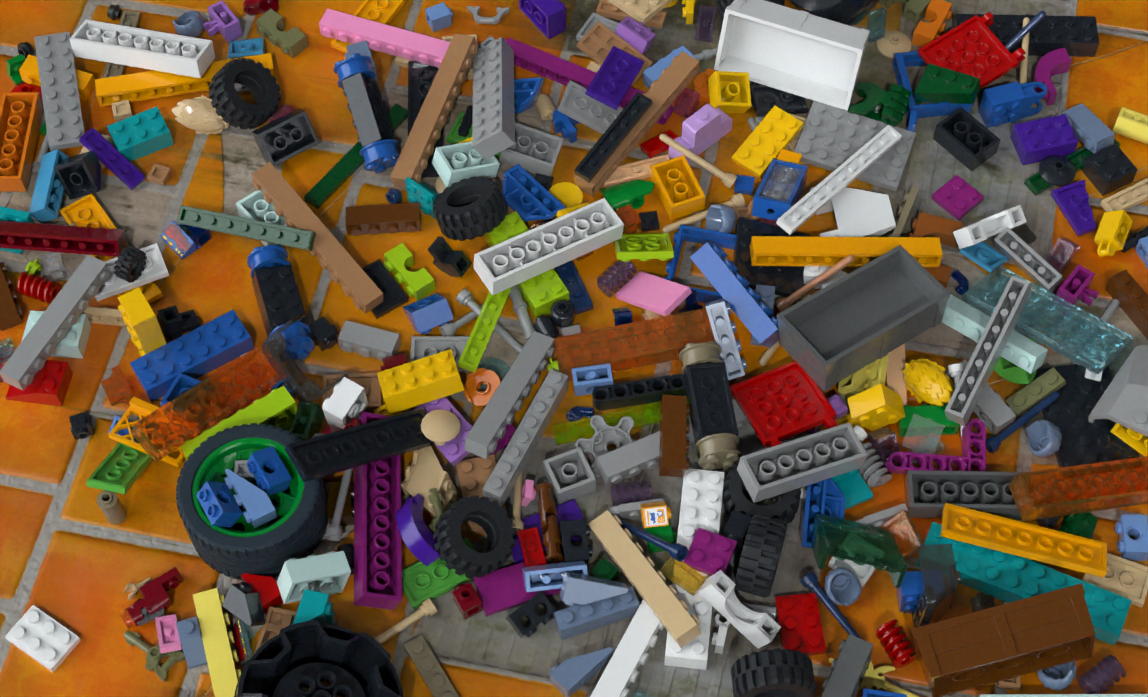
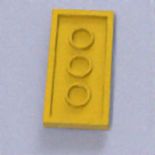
(766, 141)

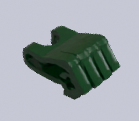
(881, 105)

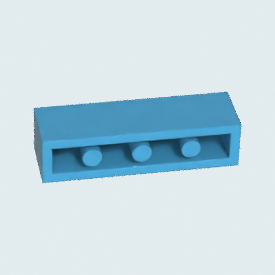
(48, 188)

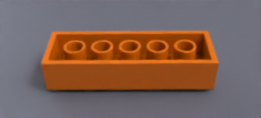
(18, 136)

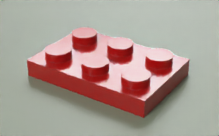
(800, 623)

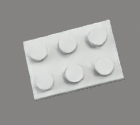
(42, 638)

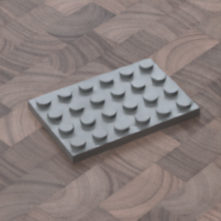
(835, 135)

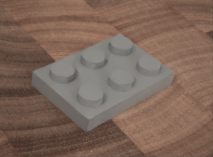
(429, 345)

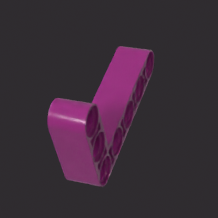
(944, 461)

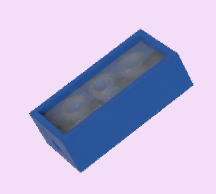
(779, 189)

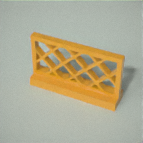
(141, 409)

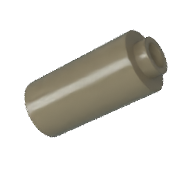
(111, 507)

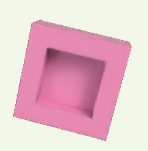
(528, 492)

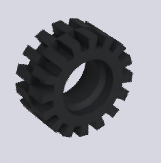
(130, 264)

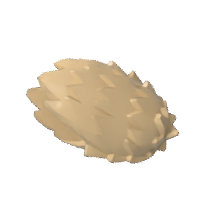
(199, 115)

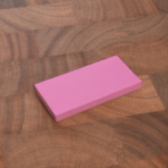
(653, 293)

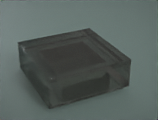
(1025, 234)

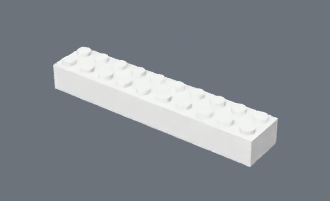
(699, 508)

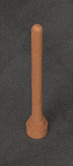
(783, 304)

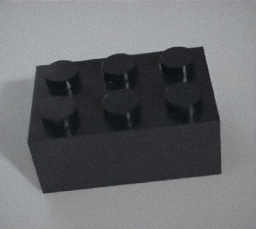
(285, 137)
(966, 139)

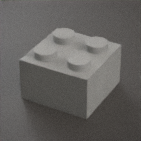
(569, 475)

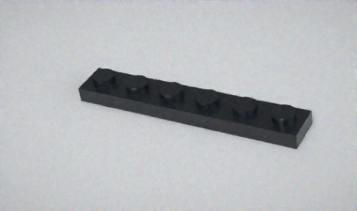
(613, 137)

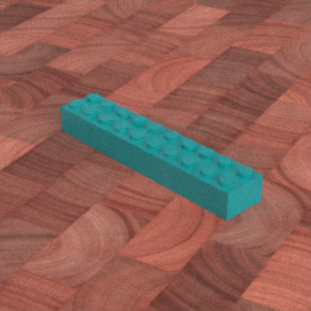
(1018, 578)

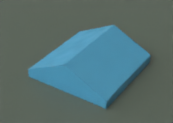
(246, 47)
(984, 256)

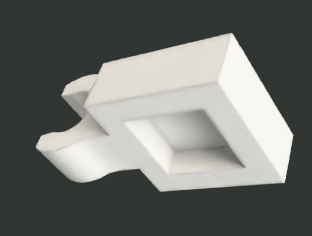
(720, 637)

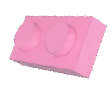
(168, 633)

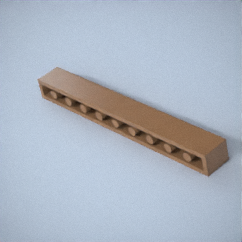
(663, 94)
(435, 110)
(325, 246)

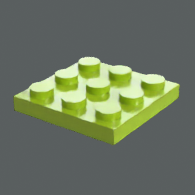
(644, 247)

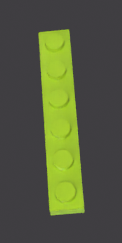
(483, 330)

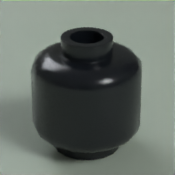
(562, 313)

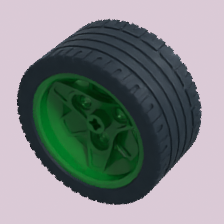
(260, 548)

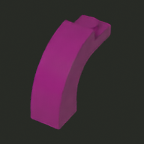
(1048, 66)

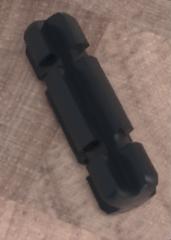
(466, 122)

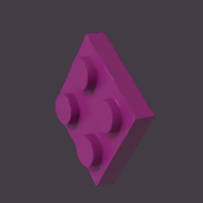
(957, 197)
(710, 552)

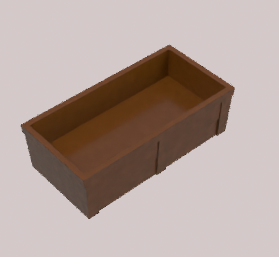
(1005, 641)

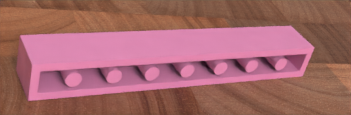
(383, 37)

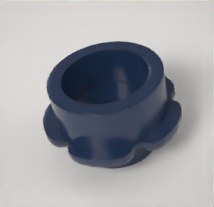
(393, 196)

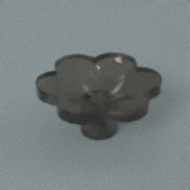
(979, 604)

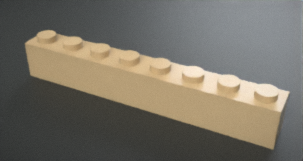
(645, 579)

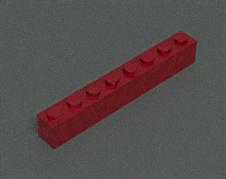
(62, 238)

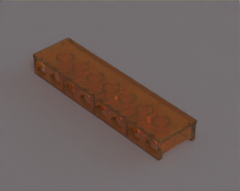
(204, 405)

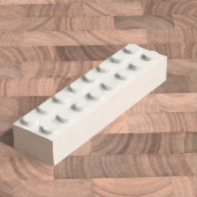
(142, 48)
(548, 246)

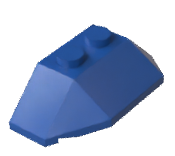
(526, 93)
(528, 196)
(819, 498)

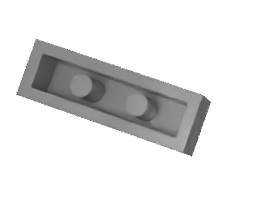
(368, 341)

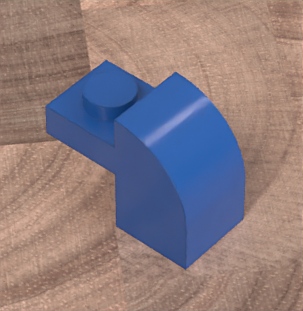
(565, 125)

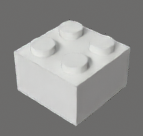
(345, 403)

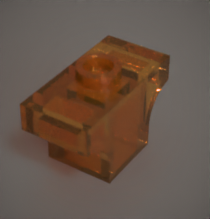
(118, 388)

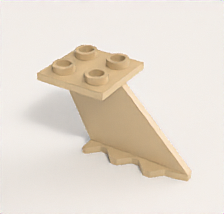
(426, 474)

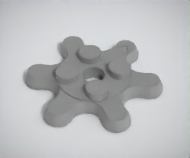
(604, 435)

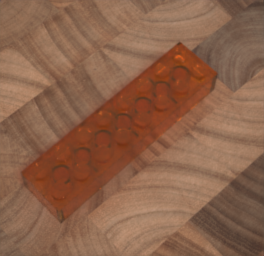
(633, 343)
(1081, 488)

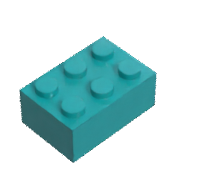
(140, 134)

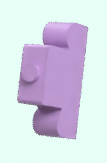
(702, 130)

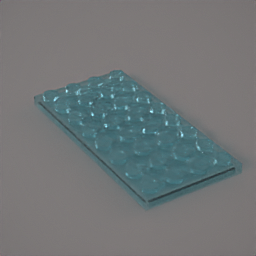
(1055, 322)

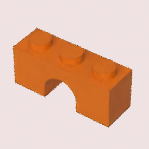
(937, 13)

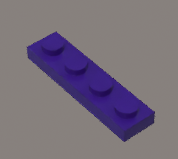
(112, 158)

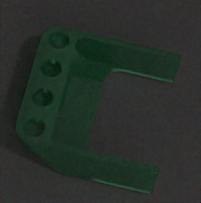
(857, 543)

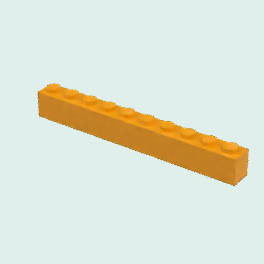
(162, 84)
(831, 250)

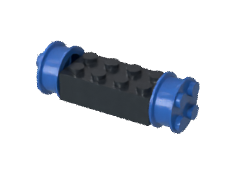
(368, 111)
(279, 298)

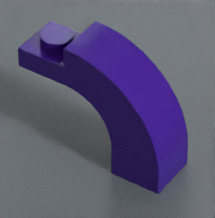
(415, 532)

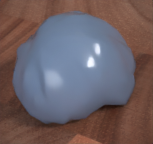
(189, 24)
(721, 218)
(1043, 438)
(842, 586)
(1058, 676)

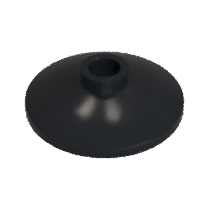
(1057, 170)

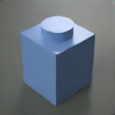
(438, 17)

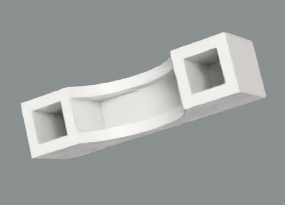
(989, 226)
(755, 626)

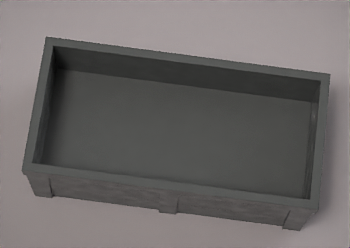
(862, 317)

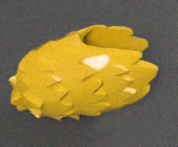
(928, 382)

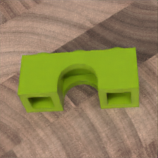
(416, 283)

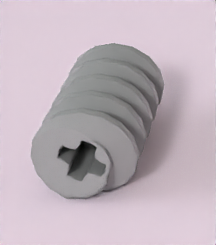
(872, 469)

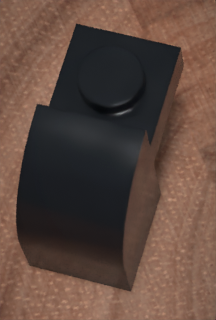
(448, 260)
(176, 323)

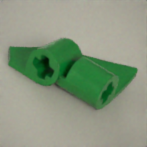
(627, 193)

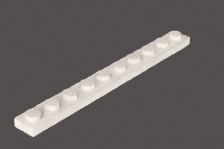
(838, 180)

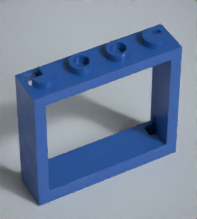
(912, 59)
(700, 236)

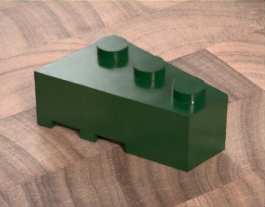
(946, 85)

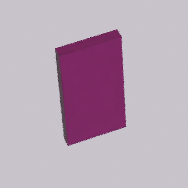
(505, 589)

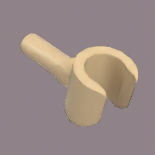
(134, 588)

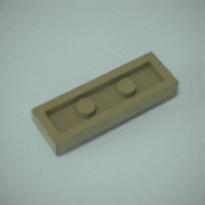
(1035, 392)

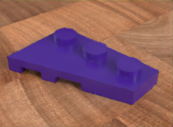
(1075, 206)

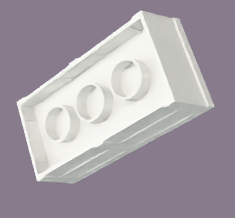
(792, 51)

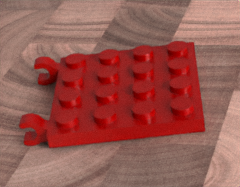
(972, 51)
(783, 403)

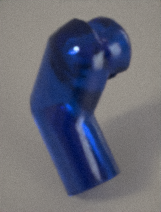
(962, 281)
(691, 303)
(578, 412)

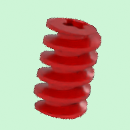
(38, 288)
(894, 645)

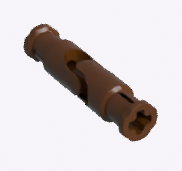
(549, 524)

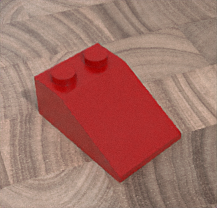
(47, 387)

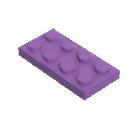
(455, 448)

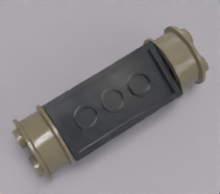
(710, 405)

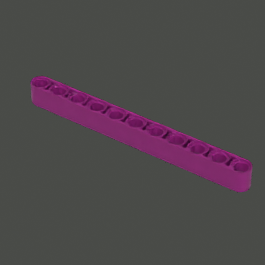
(563, 71)

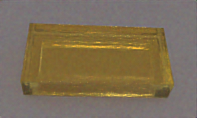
(683, 576)

